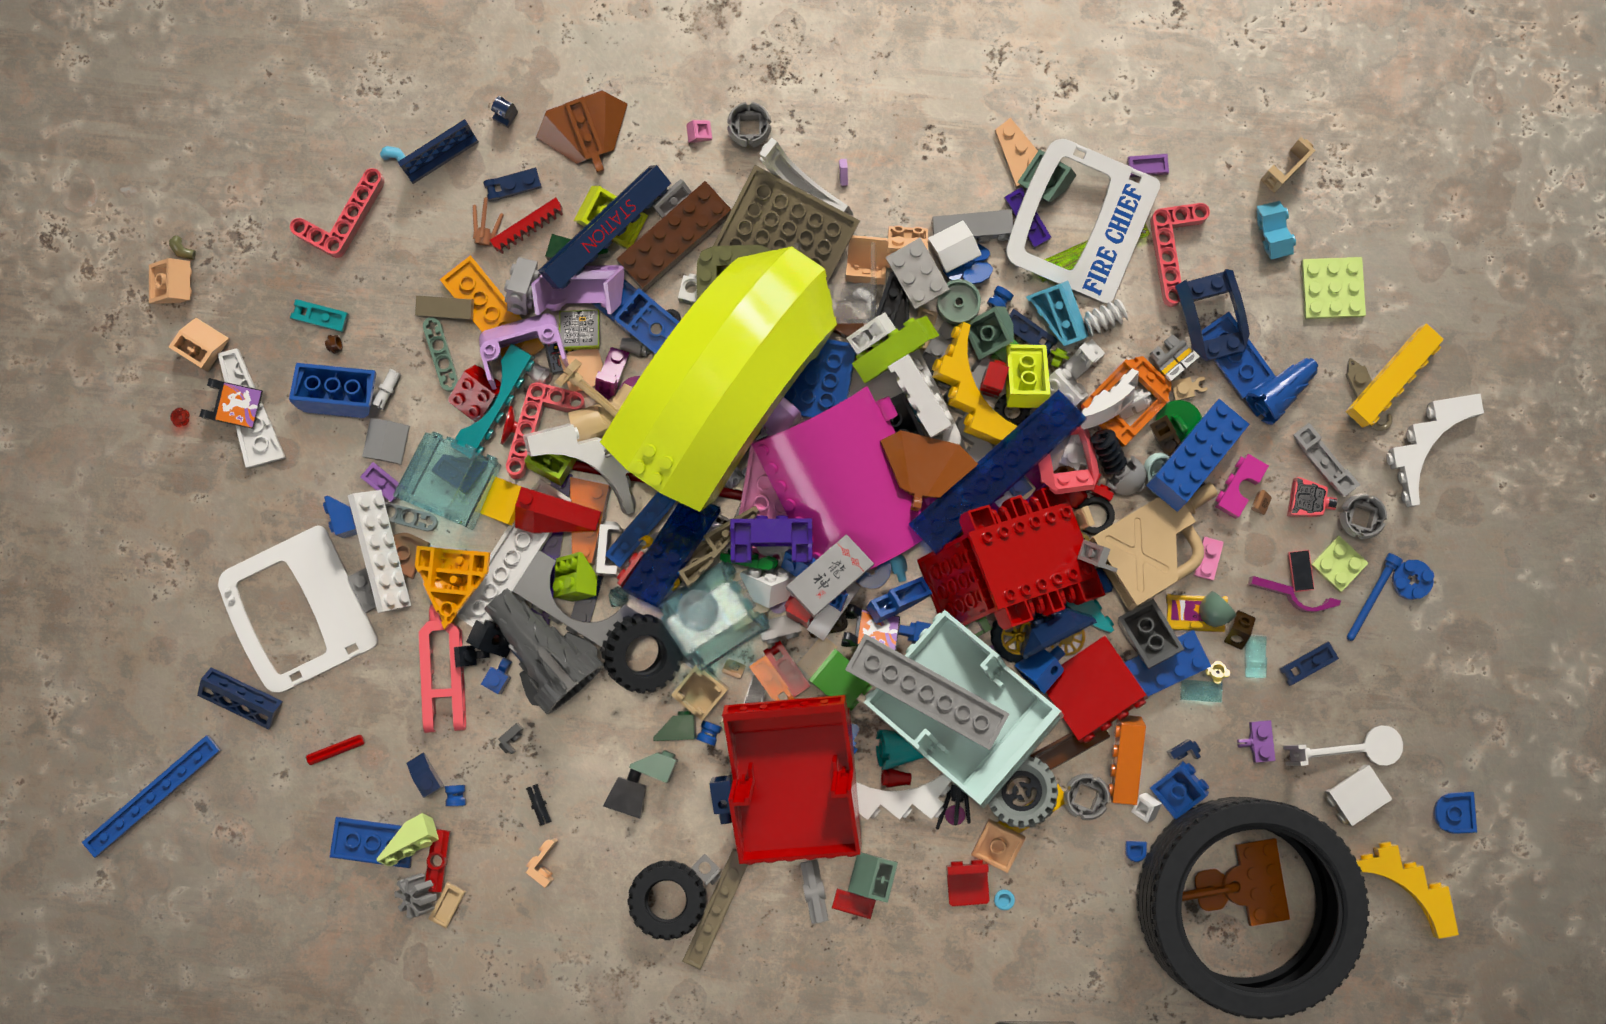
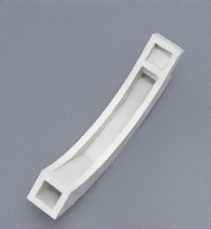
(781, 165)

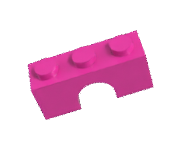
(1247, 469)

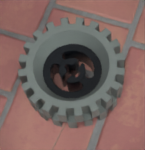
(1027, 816)

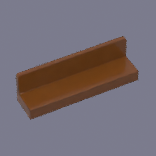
(1067, 748)

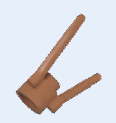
(482, 235)

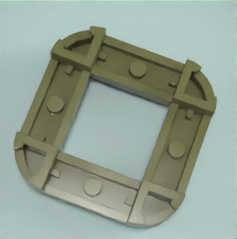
(720, 256)

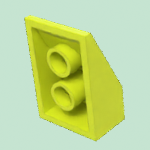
(595, 202)
(1027, 376)

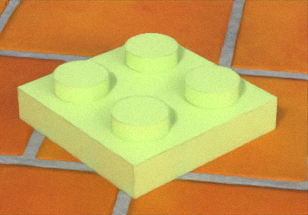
(1339, 564)

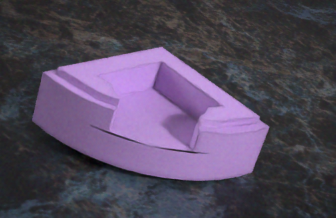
(843, 172)

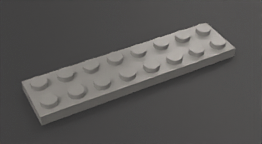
(927, 691)

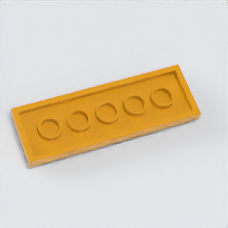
(490, 309)

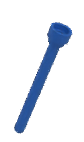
(1392, 563)

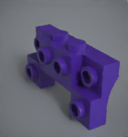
(771, 533)

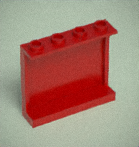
(1095, 690)

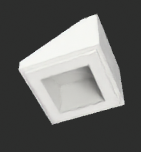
(1146, 807)

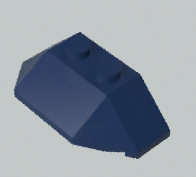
(1053, 629)

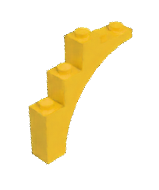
(964, 395)
(1433, 900)

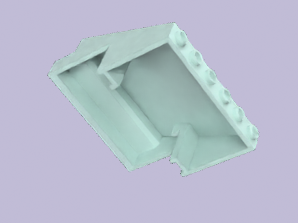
(970, 663)

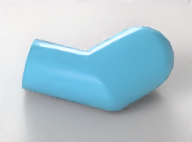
(392, 152)

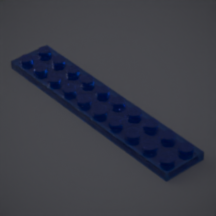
(999, 469)

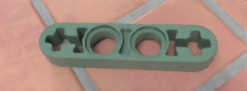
(444, 353)

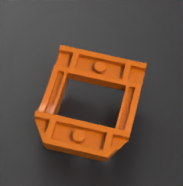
(1151, 380)

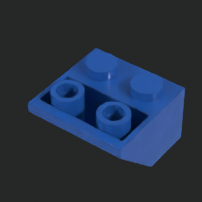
(341, 517)

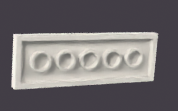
(379, 550)

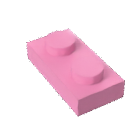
(1211, 558)

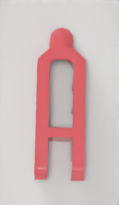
(457, 688)

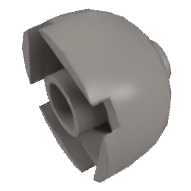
(1129, 479)

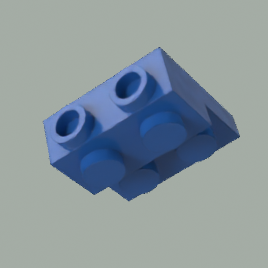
(1180, 789)

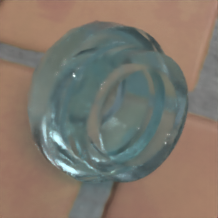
(617, 596)

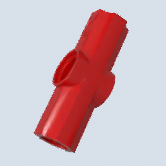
(434, 872)

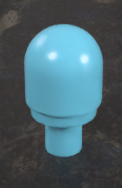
(899, 566)

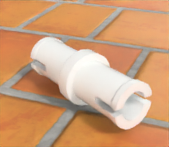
(386, 389)

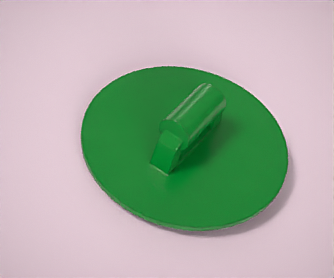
(1182, 416)

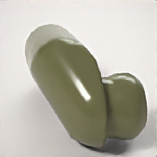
(178, 249)

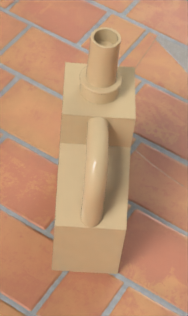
(1146, 547)

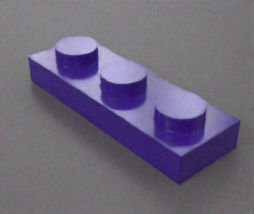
(1037, 233)

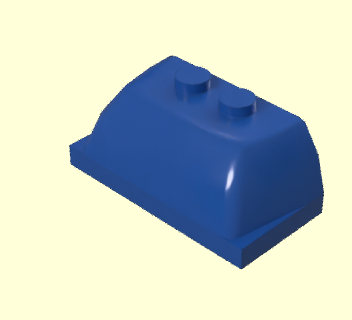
(332, 390)

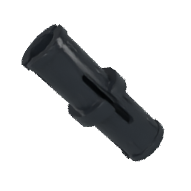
(538, 805)

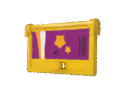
(1184, 610)

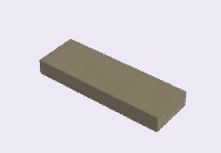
(444, 307)

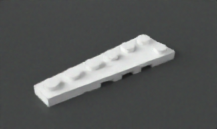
(257, 444)

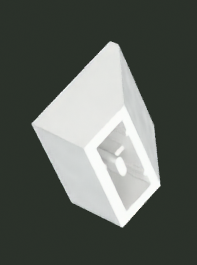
(767, 586)

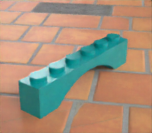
(514, 367)

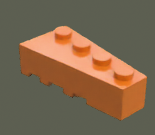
(594, 496)
(1127, 760)

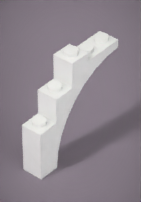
(1423, 435)
(563, 441)
(899, 802)

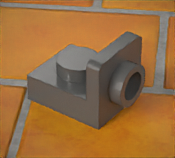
(512, 734)

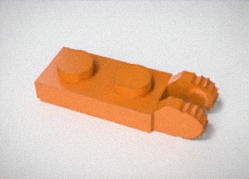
(770, 678)

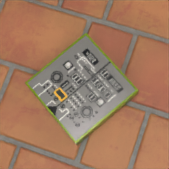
(580, 329)

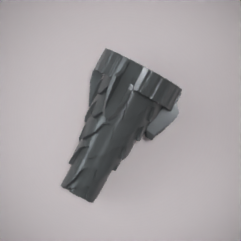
(551, 663)

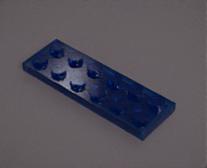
(670, 553)

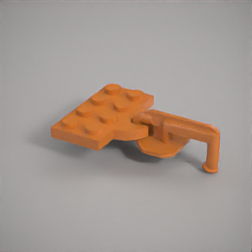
(1256, 884)

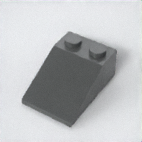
(1150, 634)

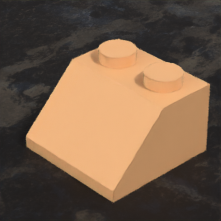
(169, 281)

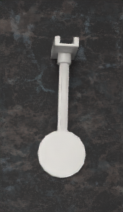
(1382, 746)

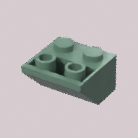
(873, 877)

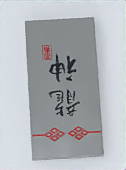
(829, 575)

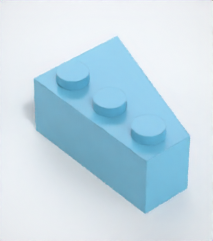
(1060, 312)

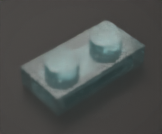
(1201, 691)

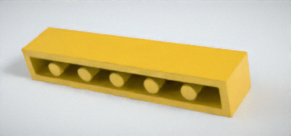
(1395, 375)

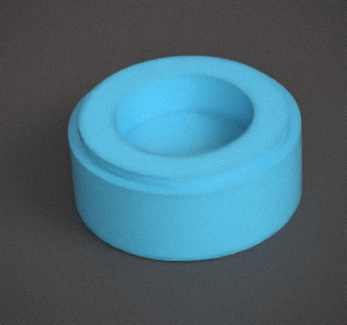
(1004, 899)

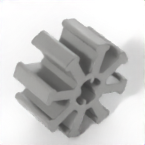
(415, 896)

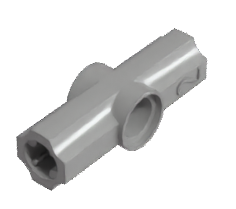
(814, 891)

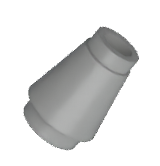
(634, 346)

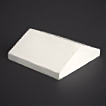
(955, 246)

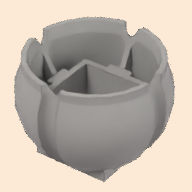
(750, 112)
(1375, 522)
(1099, 803)

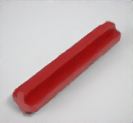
(335, 749)

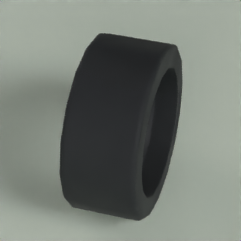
(1109, 510)

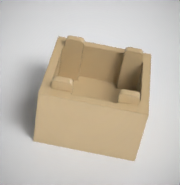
(700, 692)

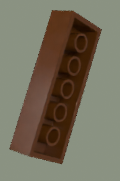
(674, 236)

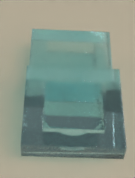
(1256, 657)

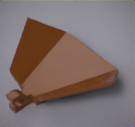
(584, 127)
(925, 464)

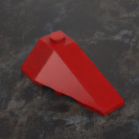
(546, 513)

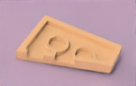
(1016, 148)

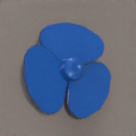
(973, 271)

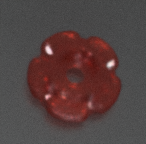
(174, 417)

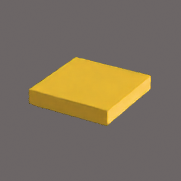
(501, 501)

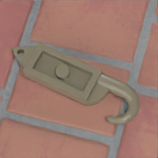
(1359, 379)

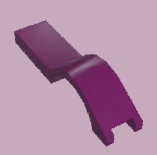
(1289, 592)

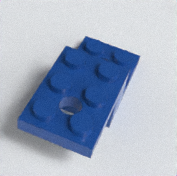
(638, 315)

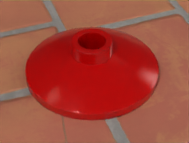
(510, 425)

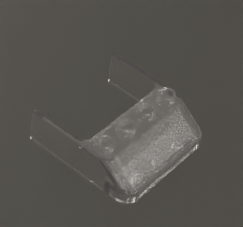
(855, 301)

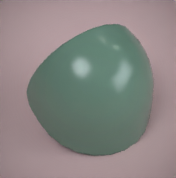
(1216, 610)

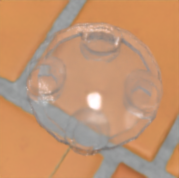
(697, 610)

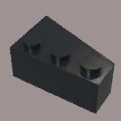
(894, 302)

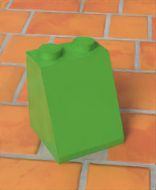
(835, 680)

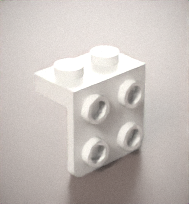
(1062, 380)

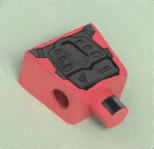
(1309, 499)

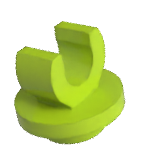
(1059, 355)

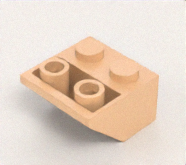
(902, 236)
(199, 343)

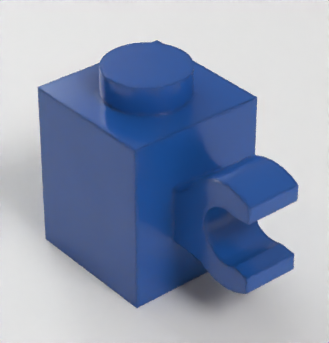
(496, 679)

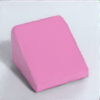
(699, 131)

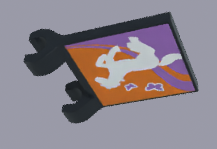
(234, 404)
(884, 632)

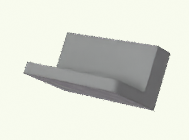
(1095, 555)

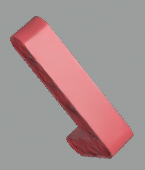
(344, 219)
(1169, 247)
(533, 422)

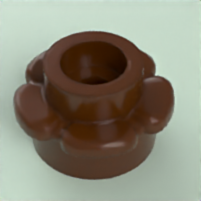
(333, 344)

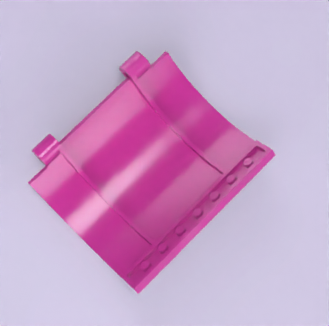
(842, 479)

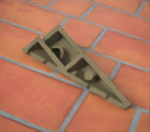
(710, 549)

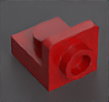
(1101, 491)

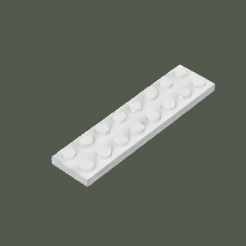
(507, 563)

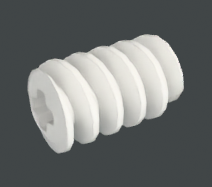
(1105, 316)

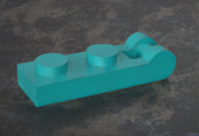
(319, 315)

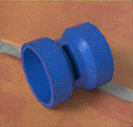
(1000, 297)
(709, 728)
(457, 800)

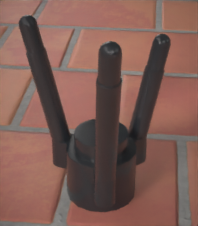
(957, 796)

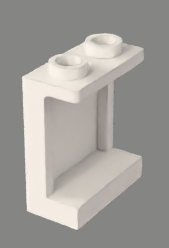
(603, 567)
(1358, 796)

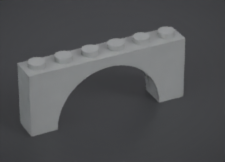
(535, 588)

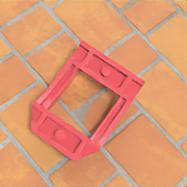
(1074, 480)

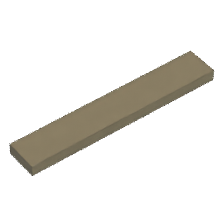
(715, 912)

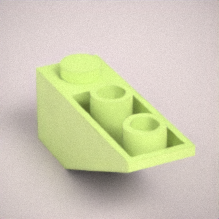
(411, 837)

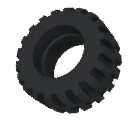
(616, 649)
(647, 920)

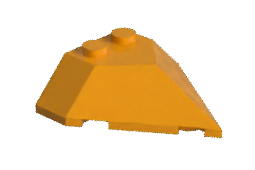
(450, 577)

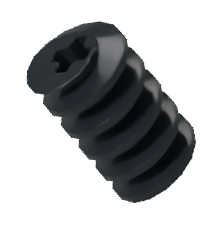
(1109, 451)

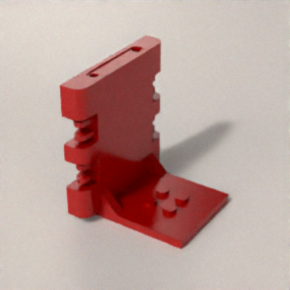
(1012, 563)

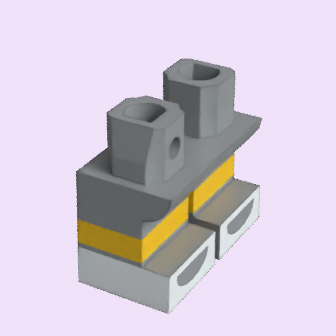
(1175, 360)

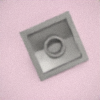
(386, 441)

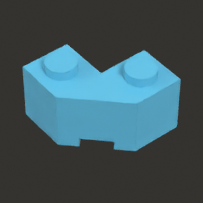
(1272, 222)

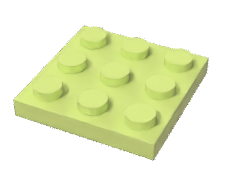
(1333, 288)

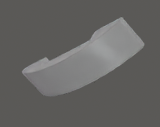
(1325, 461)

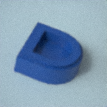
(1136, 850)

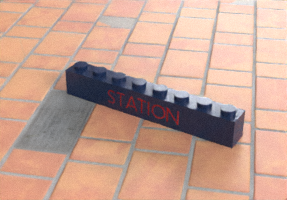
(604, 227)

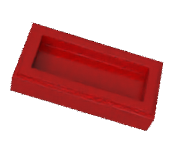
(853, 903)

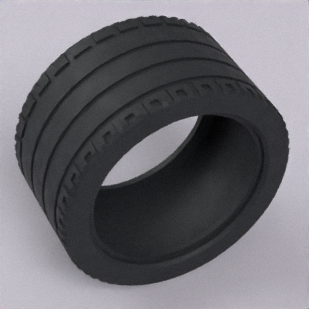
(1337, 926)

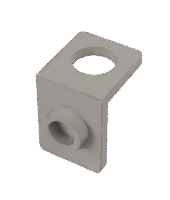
(710, 877)

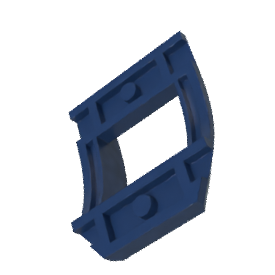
(1205, 288)

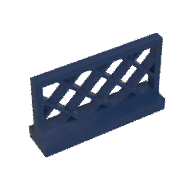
(438, 151)

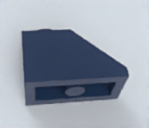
(424, 775)

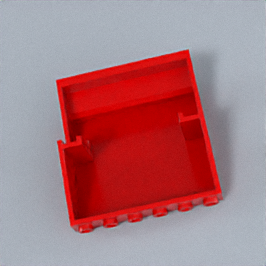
(792, 780)

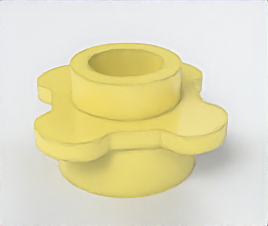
(1217, 666)

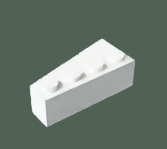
(921, 395)

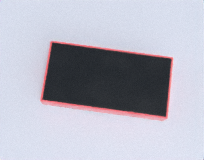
(1301, 570)

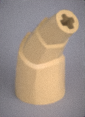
(595, 420)

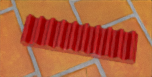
(526, 224)

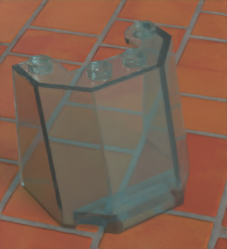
(448, 479)
(734, 624)

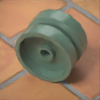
(970, 301)

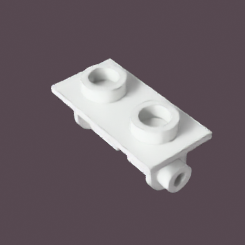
(1140, 403)

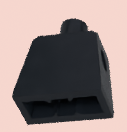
(627, 795)

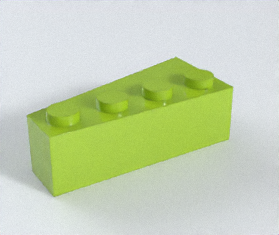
(897, 346)

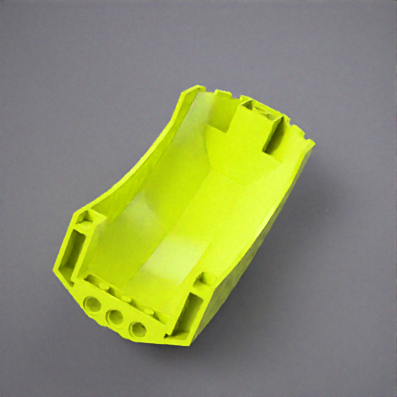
(722, 375)

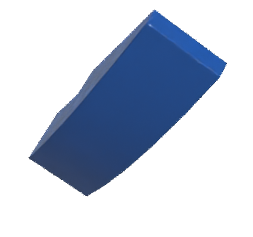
(898, 600)

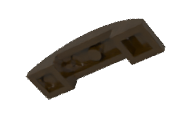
(1166, 436)

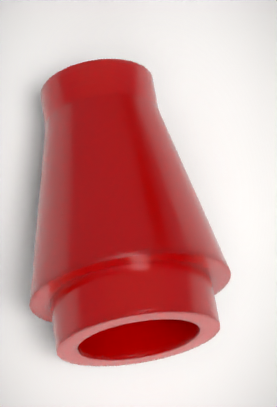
(895, 778)

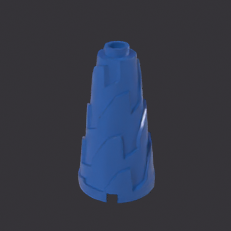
(1281, 391)

